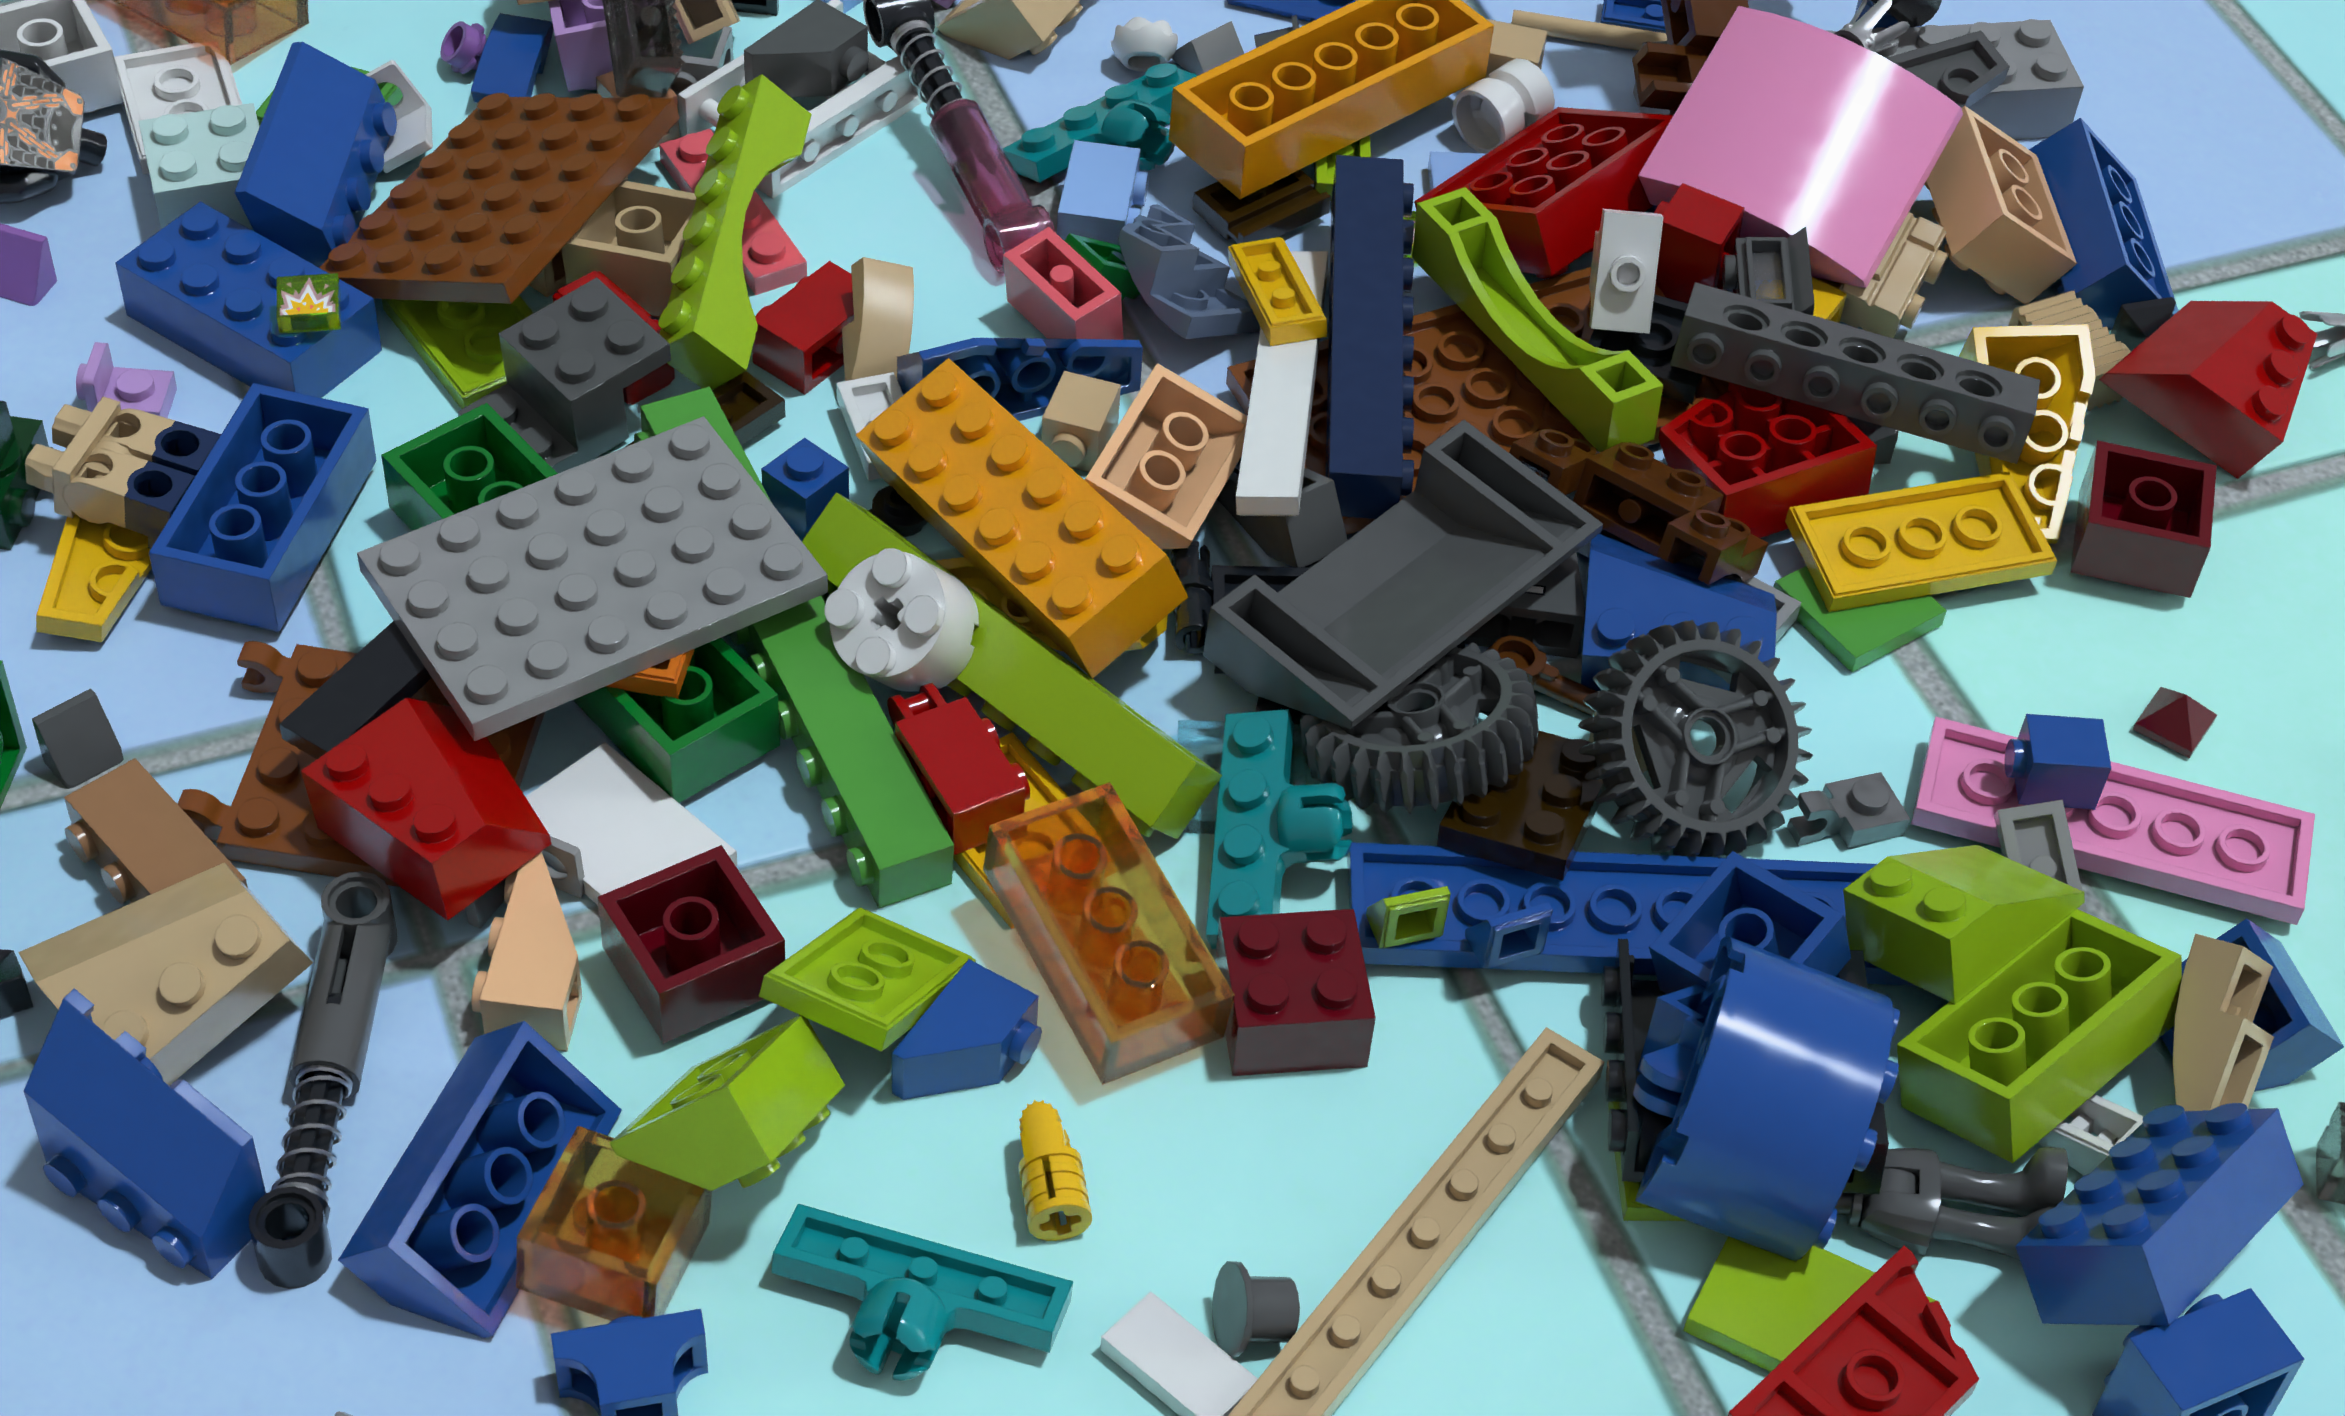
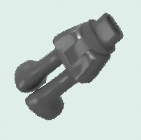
(1916, 1182)

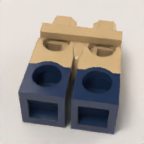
(119, 465)

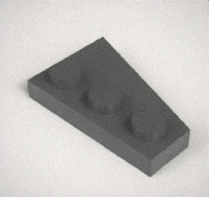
(1958, 67)

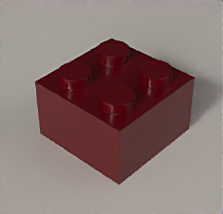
(2144, 519)
(690, 942)
(1296, 992)

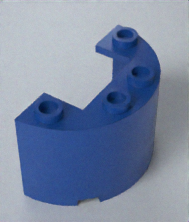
(1774, 1102)

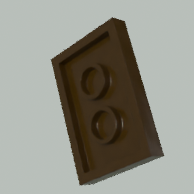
(1533, 818)

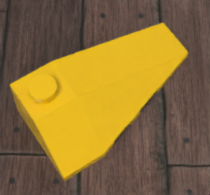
(2066, 372)

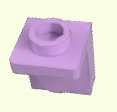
(133, 388)

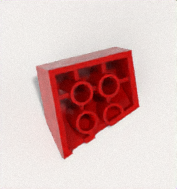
(2220, 377)
(1769, 454)
(425, 805)

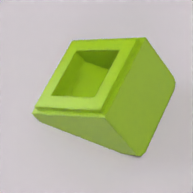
(1409, 917)

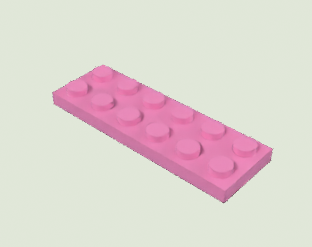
(2142, 829)

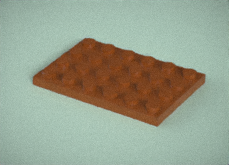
(500, 197)

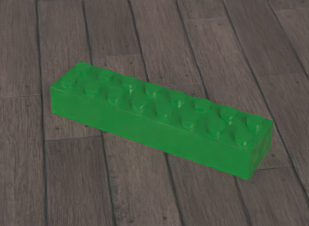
(680, 744)

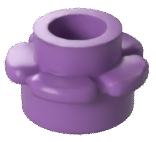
(463, 46)

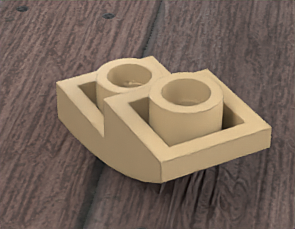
(881, 318)

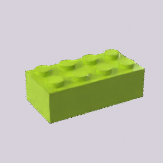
(2040, 1035)

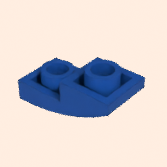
(512, 57)

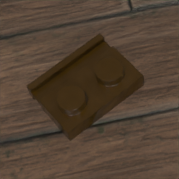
(1264, 213)

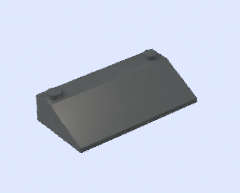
(1401, 586)

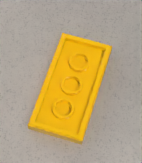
(1920, 541)

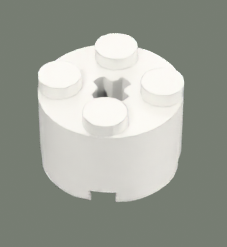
(902, 621)

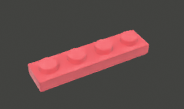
(767, 250)

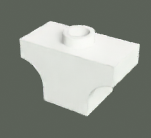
(1624, 270)

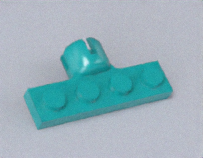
(1123, 117)
(1266, 820)
(917, 1289)

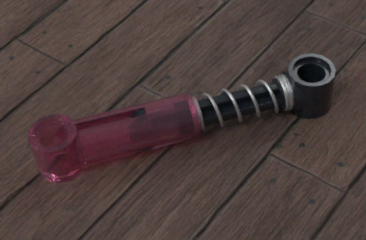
(959, 128)

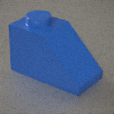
(967, 1036)

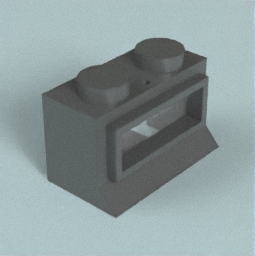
(1772, 271)

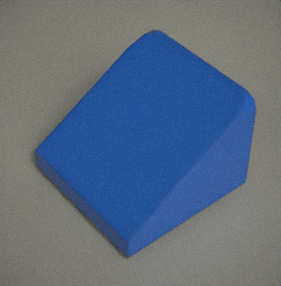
(1510, 935)

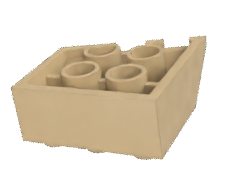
(173, 966)

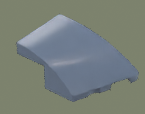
(1181, 281)

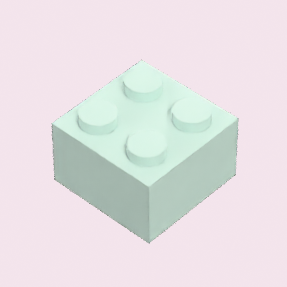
(199, 159)

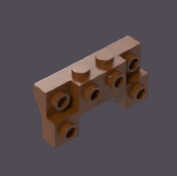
(1692, 30)
(1646, 502)

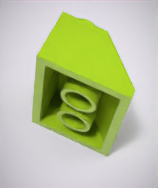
(737, 1110)

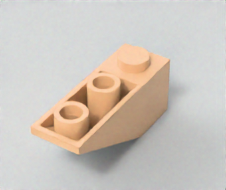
(532, 961)

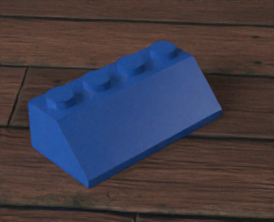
(315, 155)
(2103, 223)
(462, 1190)

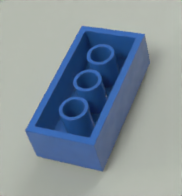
(216, 296)
(263, 507)
(2160, 1216)

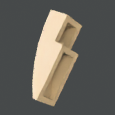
(2215, 1040)

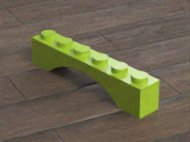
(709, 303)
(1598, 390)

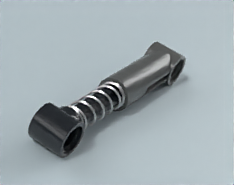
(326, 1070)

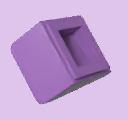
(25, 266)

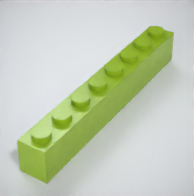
(1041, 692)

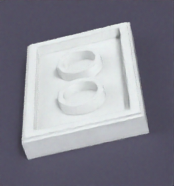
(172, 82)
(618, 822)

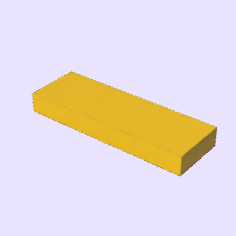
(1277, 291)

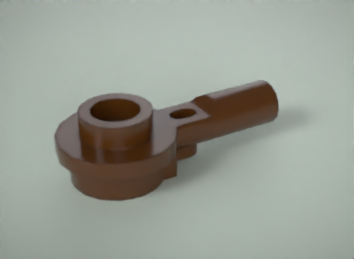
(1542, 675)

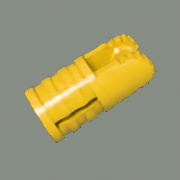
(1051, 1176)

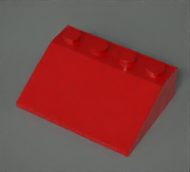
(1558, 179)

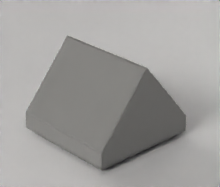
(1209, 50)

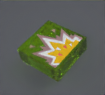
(308, 303)

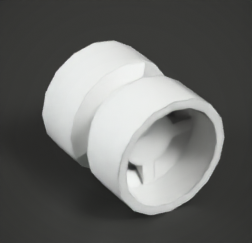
(1502, 104)

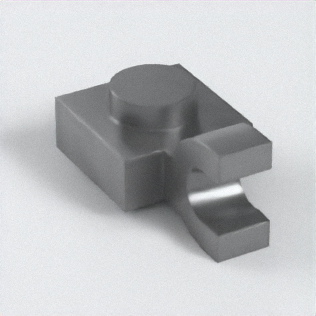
(1856, 808)

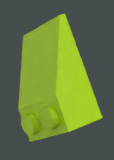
(1952, 915)

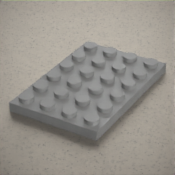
(590, 576)

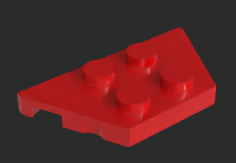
(1872, 1357)

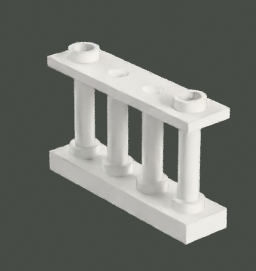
(834, 125)

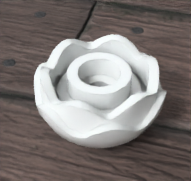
(1144, 43)

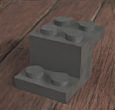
(570, 374)

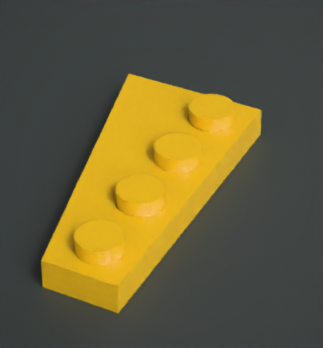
(92, 579)

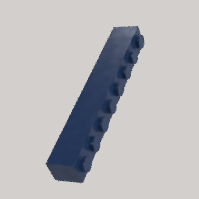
(1367, 338)

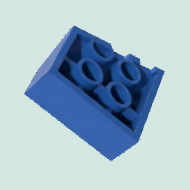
(1640, 592)
(141, 1147)

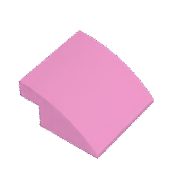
(1807, 138)

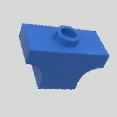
(631, 1363)

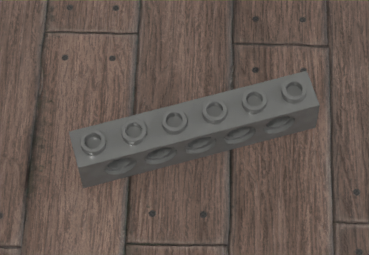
(1856, 373)

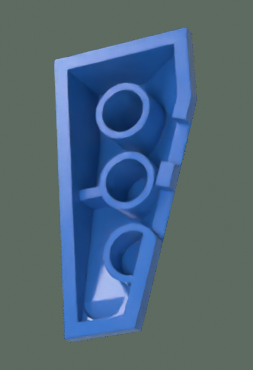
(1027, 370)

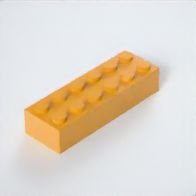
(1326, 87)
(1023, 517)

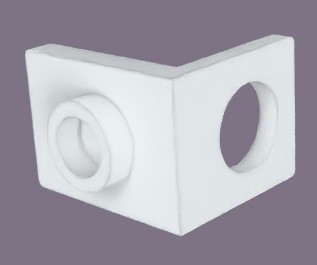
(412, 115)

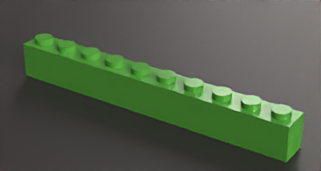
(834, 722)

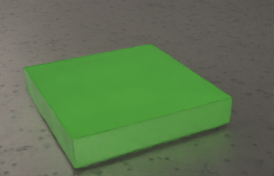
(1863, 632)

